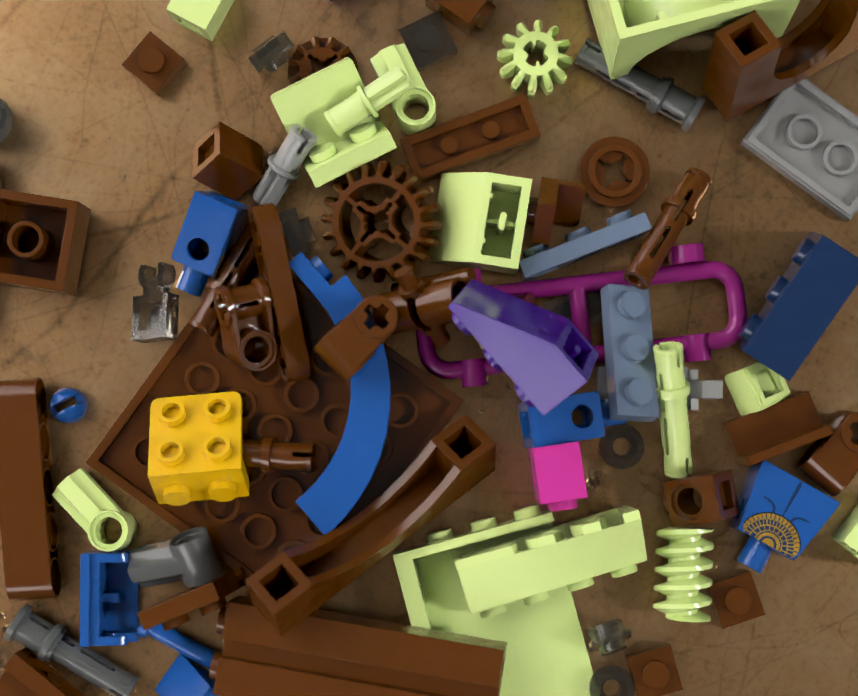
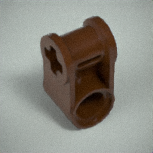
(247, 314)
(352, 342)
(833, 459)

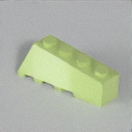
(552, 559)

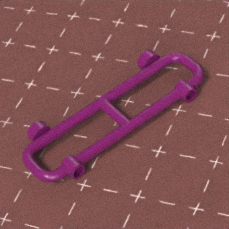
(685, 264)

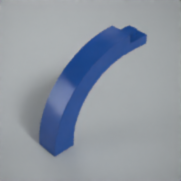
(369, 411)

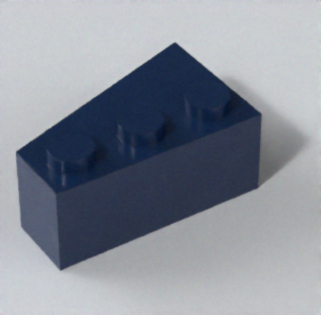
(800, 305)

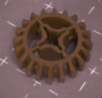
(366, 209)

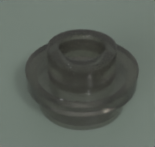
(635, 449)
(608, 672)

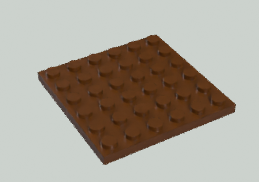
(304, 411)

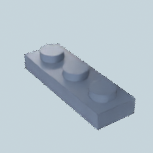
(583, 244)
(629, 353)

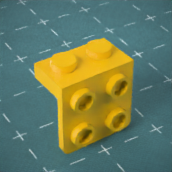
(197, 448)

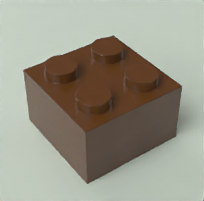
(41, 241)

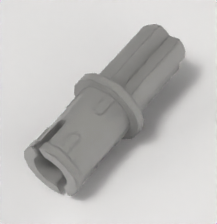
(284, 165)

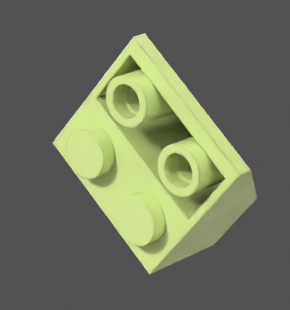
(481, 220)

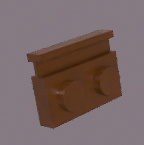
(206, 597)

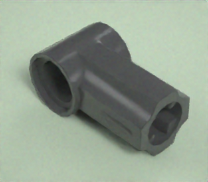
(183, 558)

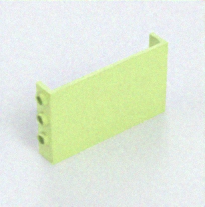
(544, 638)

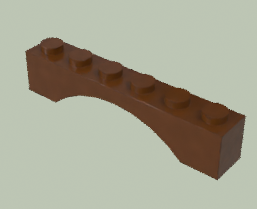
(313, 573)

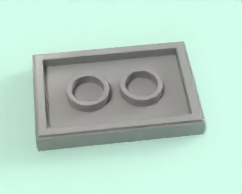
(811, 144)

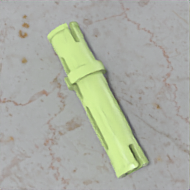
(672, 402)

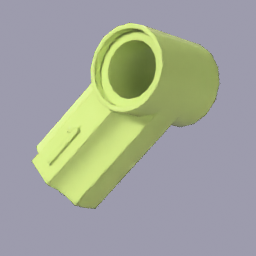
(418, 94)
(93, 508)

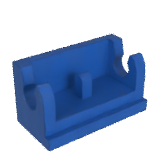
(107, 599)

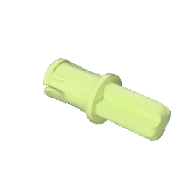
(368, 100)

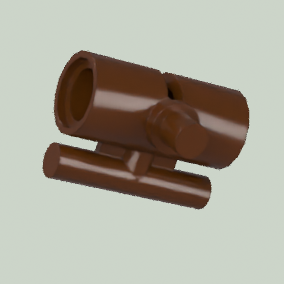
(424, 301)

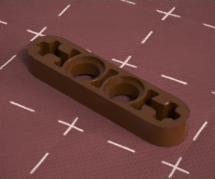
(275, 270)

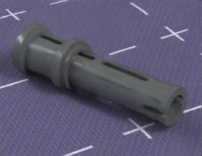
(657, 93)
(54, 644)

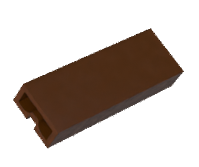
(349, 657)

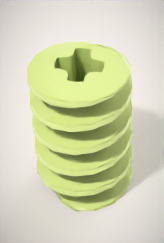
(684, 573)

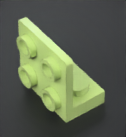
(305, 105)

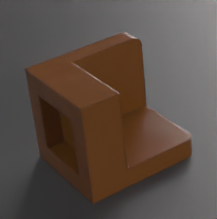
(227, 161)

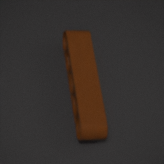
(26, 493)

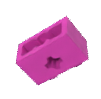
(557, 475)

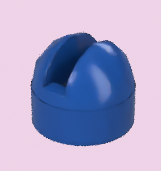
(70, 414)

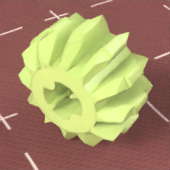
(535, 41)

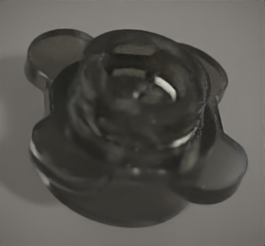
(608, 637)

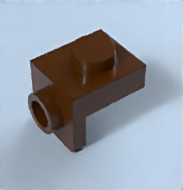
(558, 203)

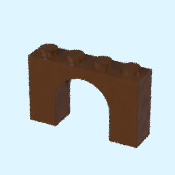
(754, 65)

